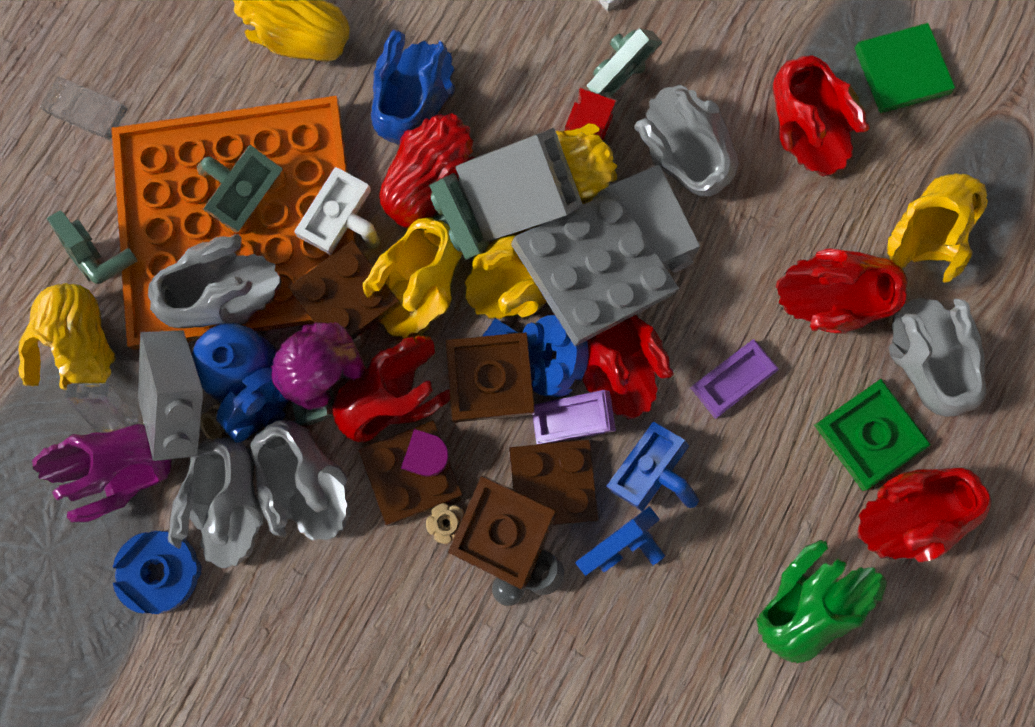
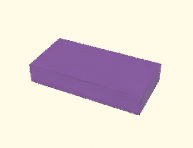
(734, 378)
(573, 417)

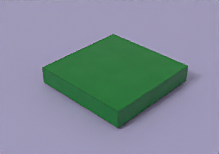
(904, 68)
(872, 435)

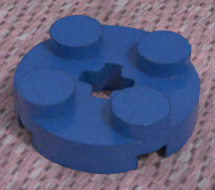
(556, 375)
(253, 407)
(132, 573)

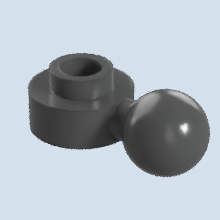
(510, 595)

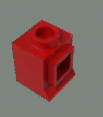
(591, 109)

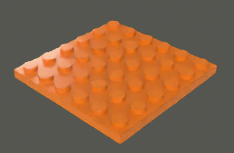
(165, 198)

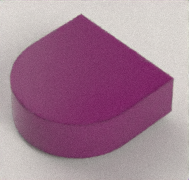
(425, 455)

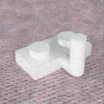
(336, 211)

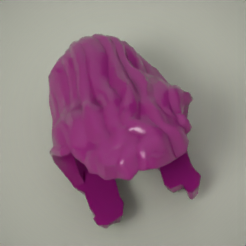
(314, 362)
(99, 462)

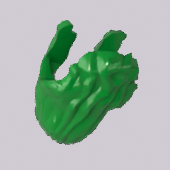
(817, 608)

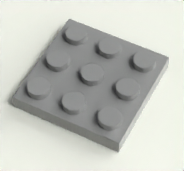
(594, 267)

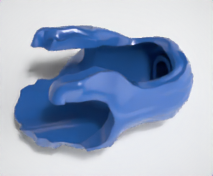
(409, 85)

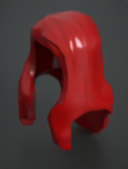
(816, 114)
(422, 159)
(842, 290)
(625, 365)
(385, 392)
(923, 513)

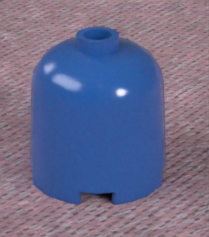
(228, 356)

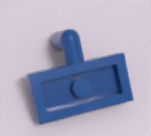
(650, 467)
(632, 534)

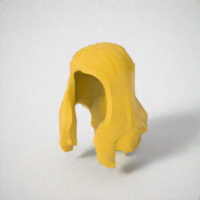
(296, 27)
(588, 160)
(940, 224)
(418, 274)
(501, 282)
(70, 324)

